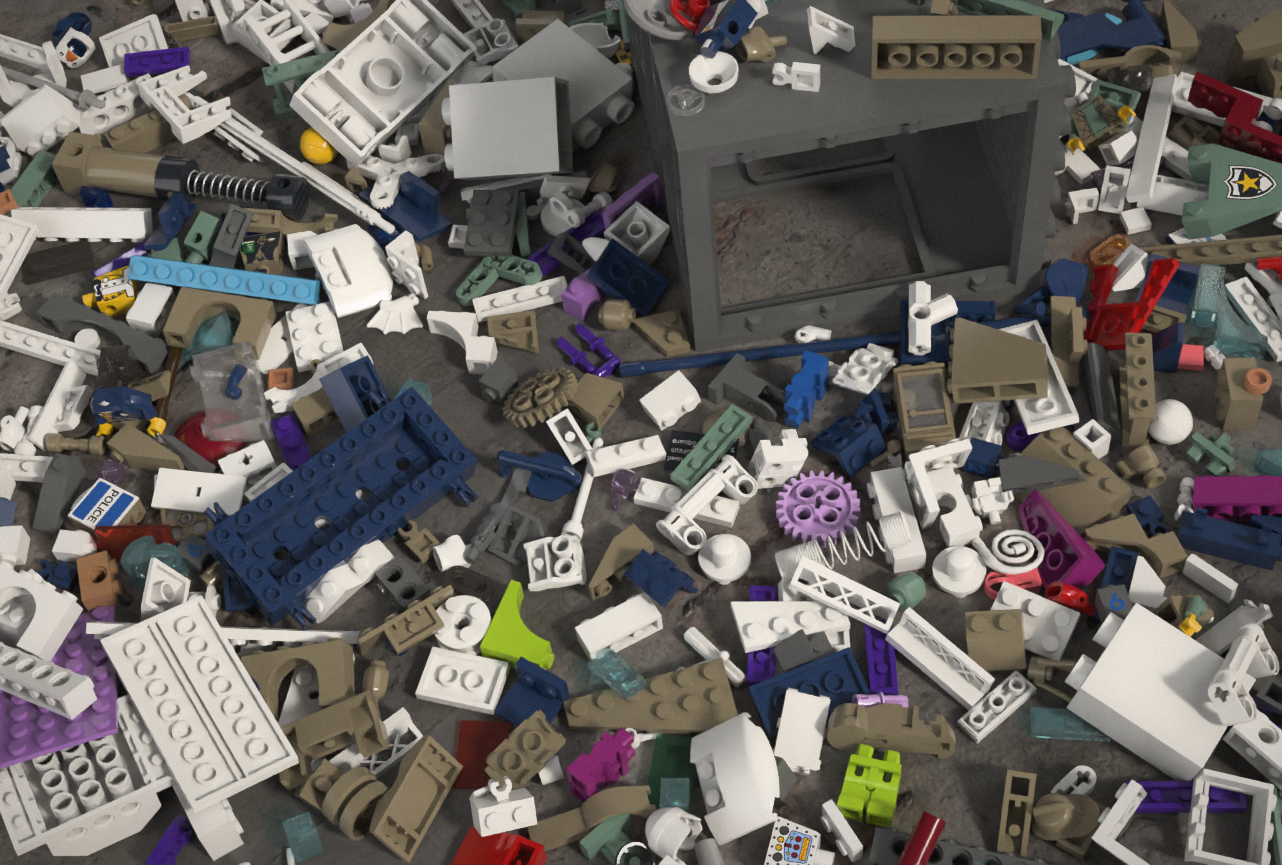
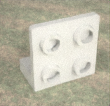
(405, 264)

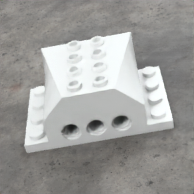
(86, 792)

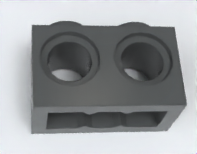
(407, 585)

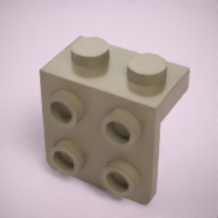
(535, 21)

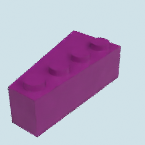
(1238, 496)

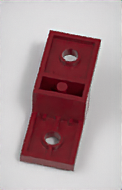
(1241, 116)

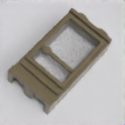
(923, 406)

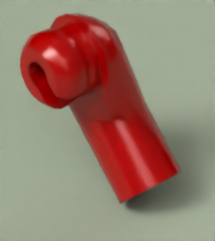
(1273, 263)

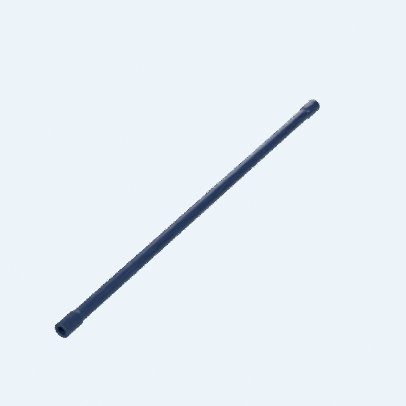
(640, 368)

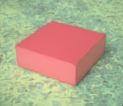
(1191, 357)

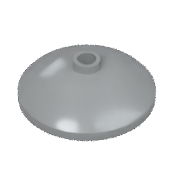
(656, 19)

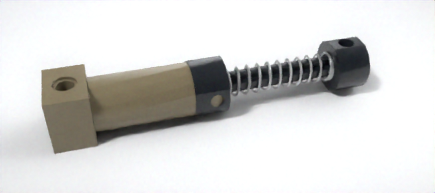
(89, 164)

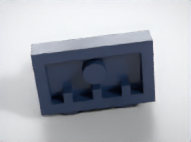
(533, 691)

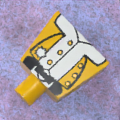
(113, 293)

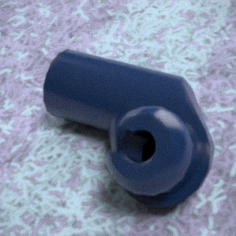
(233, 381)

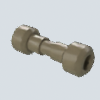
(95, 445)

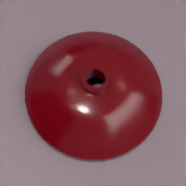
(191, 434)

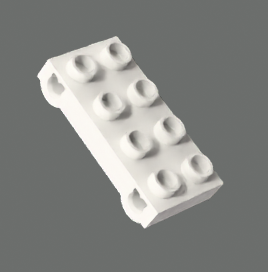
(382, 78)

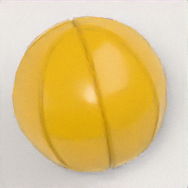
(316, 148)

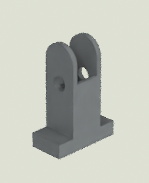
(745, 389)

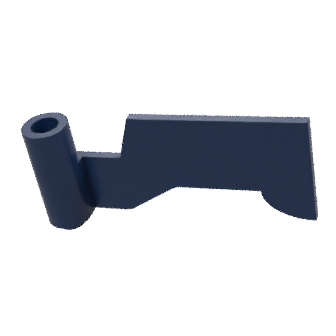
(1099, 31)

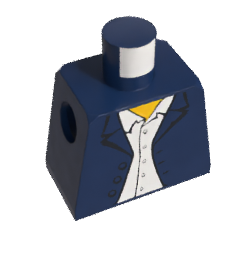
(724, 26)

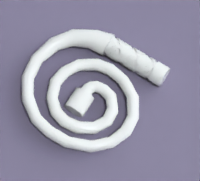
(992, 562)

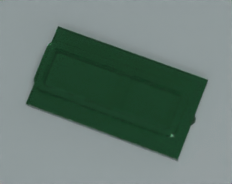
(670, 760)

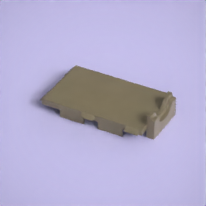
(525, 751)

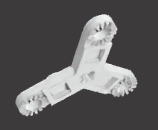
(389, 175)

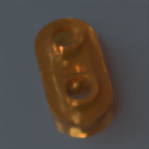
(1105, 252)

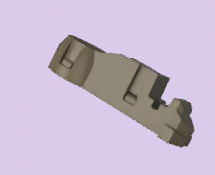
(889, 728)

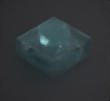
(675, 793)

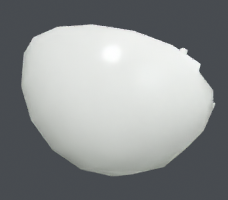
(598, 37)

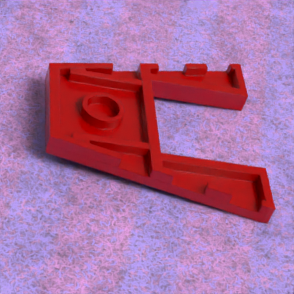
(1112, 321)

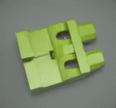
(869, 789)

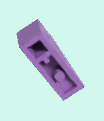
(581, 297)

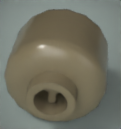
(616, 314)

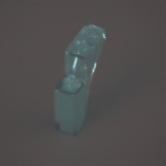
(1213, 310)

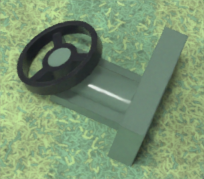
(614, 844)

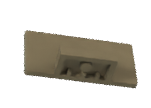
(409, 627)

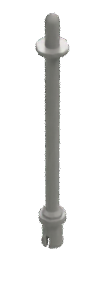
(85, 98)

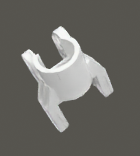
(52, 71)

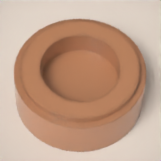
(1257, 381)

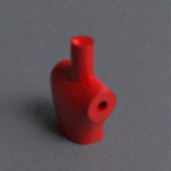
(1069, 597)

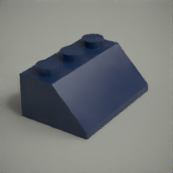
(350, 390)

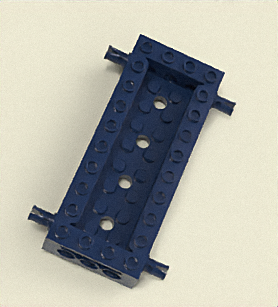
(327, 490)

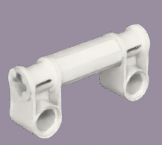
(699, 497)
(1250, 655)

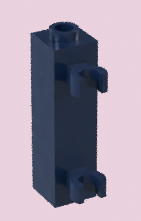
(1230, 540)

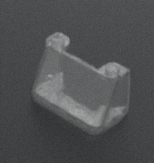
(226, 418)

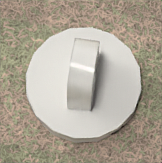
(554, 213)

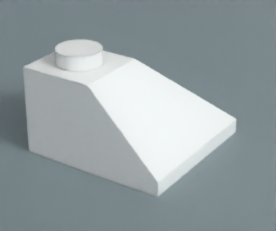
(162, 589)

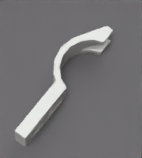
(283, 398)

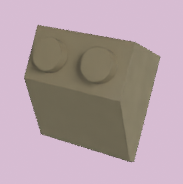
(996, 639)

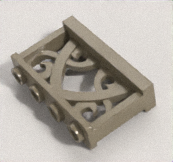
(1136, 391)

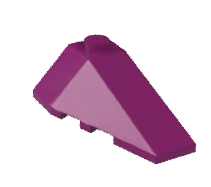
(1066, 553)

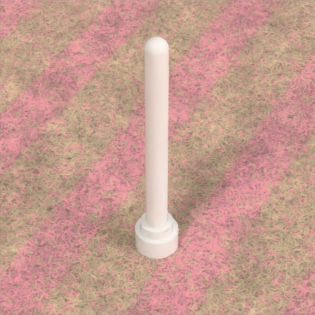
(574, 526)

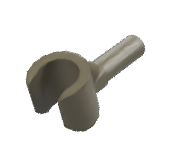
(894, 447)

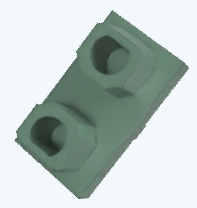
(1220, 460)

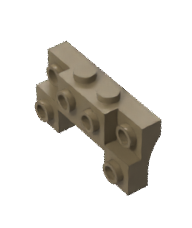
(332, 729)

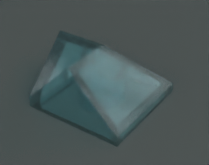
(212, 335)

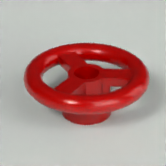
(693, 9)

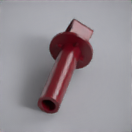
(922, 840)

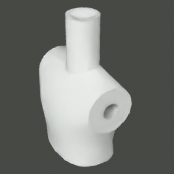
(13, 430)
(451, 553)

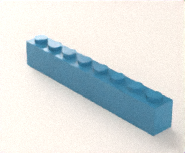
(225, 279)

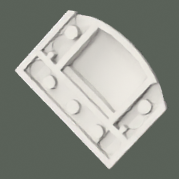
(351, 269)
(736, 777)

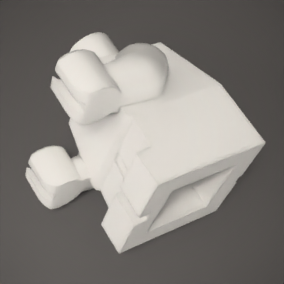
(990, 499)

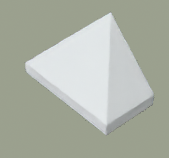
(1131, 268)

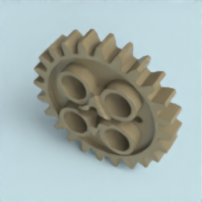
(540, 397)

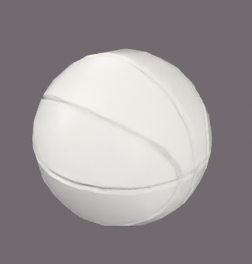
(1171, 423)

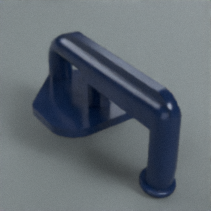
(1061, 279)
(550, 475)

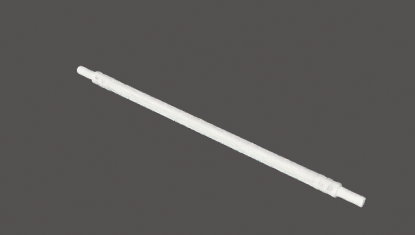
(299, 169)

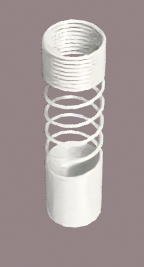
(894, 533)

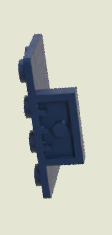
(413, 208)

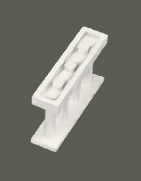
(268, 46)

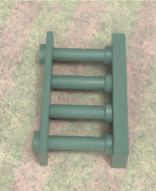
(289, 71)

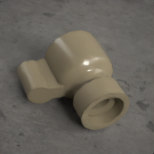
(1142, 462)

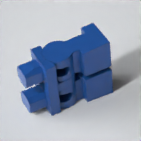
(806, 389)

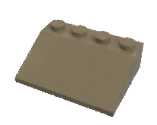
(1081, 502)

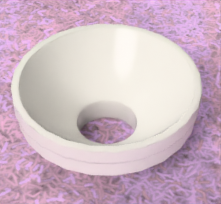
(720, 67)

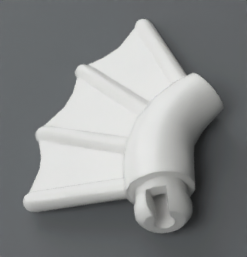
(397, 315)

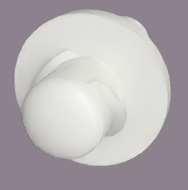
(724, 558)
(959, 571)

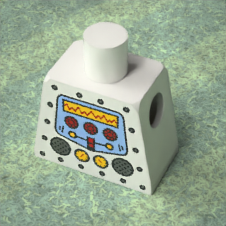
(796, 846)

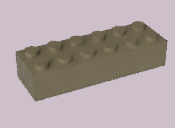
(956, 47)

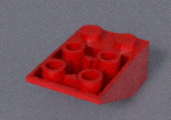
(499, 850)

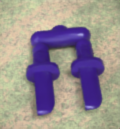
(596, 344)

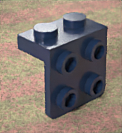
(1179, 289)
(852, 442)
(658, 577)

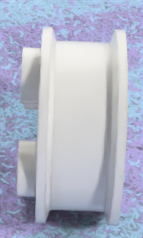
(458, 612)

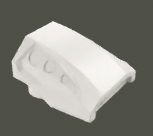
(492, 40)
(555, 562)

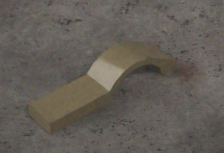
(1138, 55)
(273, 220)
(581, 821)

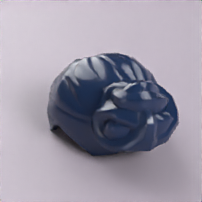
(77, 21)

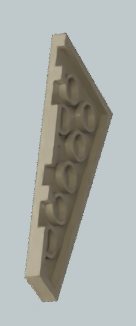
(671, 703)

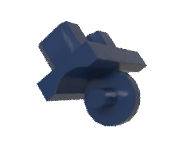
(873, 410)

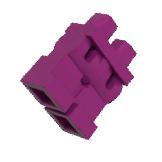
(602, 766)

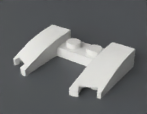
(163, 94)

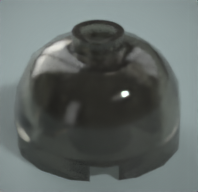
(1134, 77)

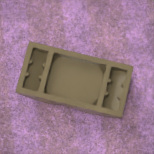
(415, 797)

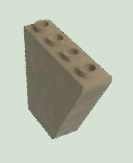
(994, 365)

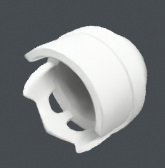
(668, 831)

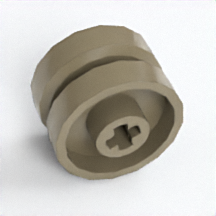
(353, 802)

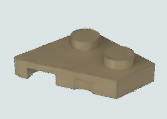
(515, 330)
(665, 331)

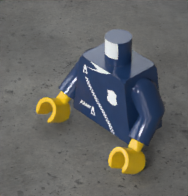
(122, 405)

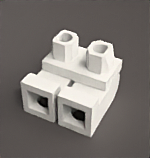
(778, 463)

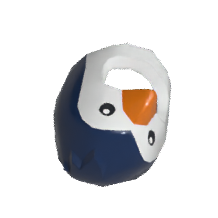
(73, 48)

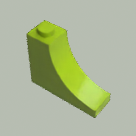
(510, 638)

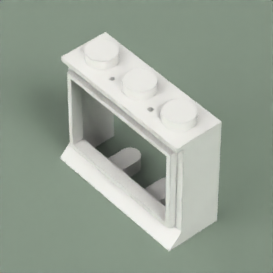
(1260, 827)

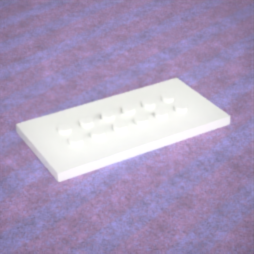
(199, 703)

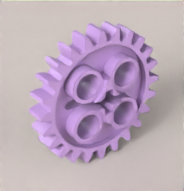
(817, 508)

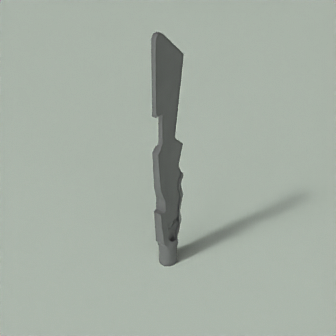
(490, 524)

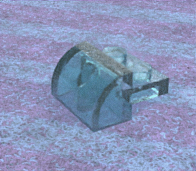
(138, 554)

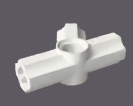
(930, 310)

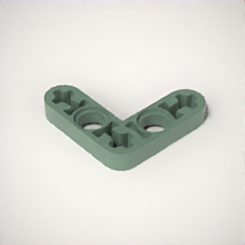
(494, 267)

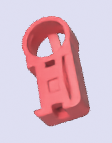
(1028, 581)

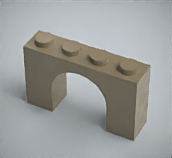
(196, 306)
(331, 660)

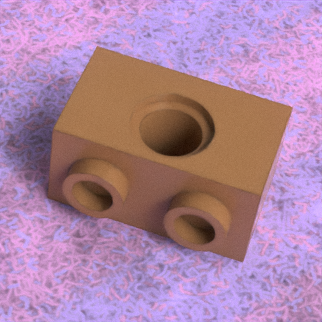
(93, 570)

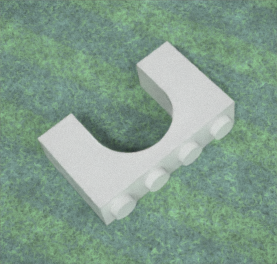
(53, 613)

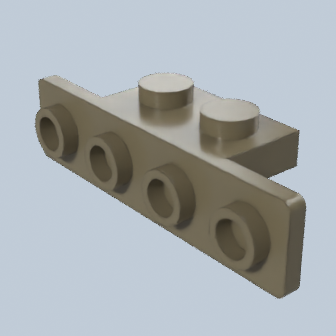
(1067, 337)

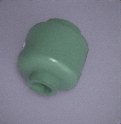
(907, 590)

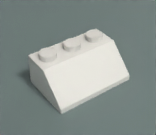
(41, 120)

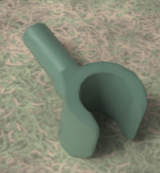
(591, 435)

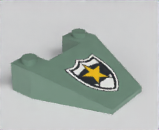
(1239, 190)

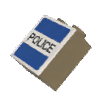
(106, 506)

